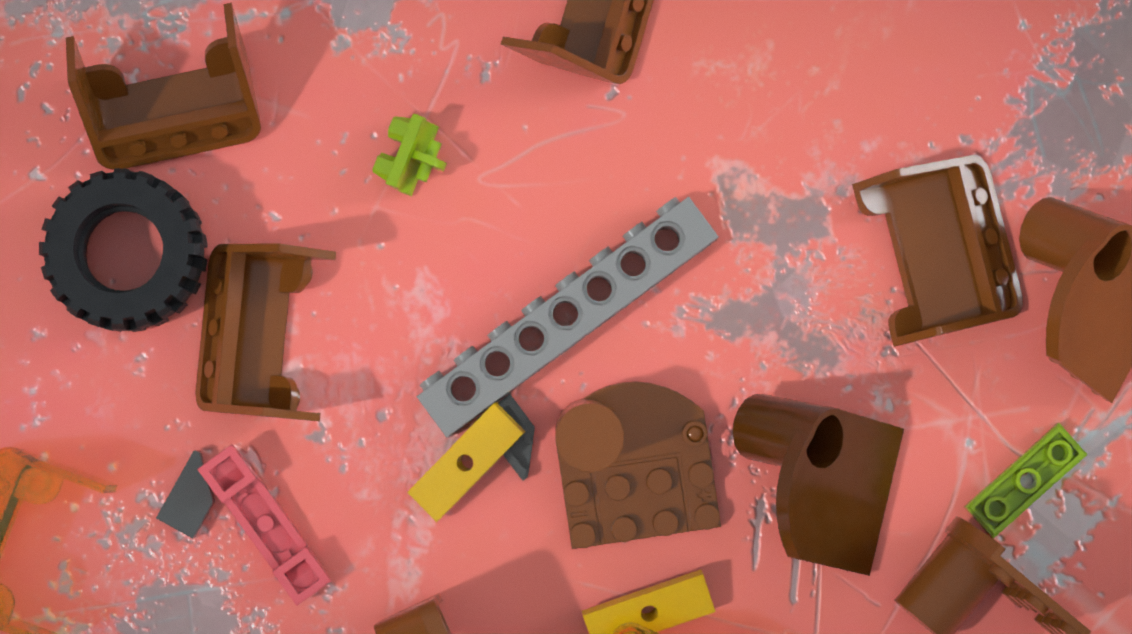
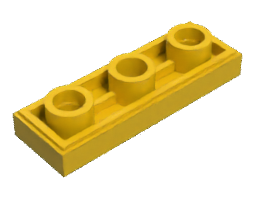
(449, 479)
(673, 604)

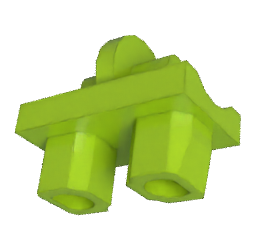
(415, 155)

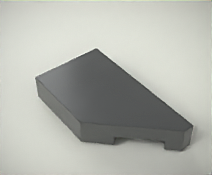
(520, 453)
(188, 500)

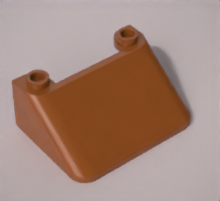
(946, 246)

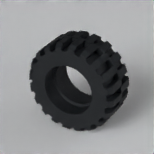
(68, 240)

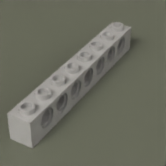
(693, 236)

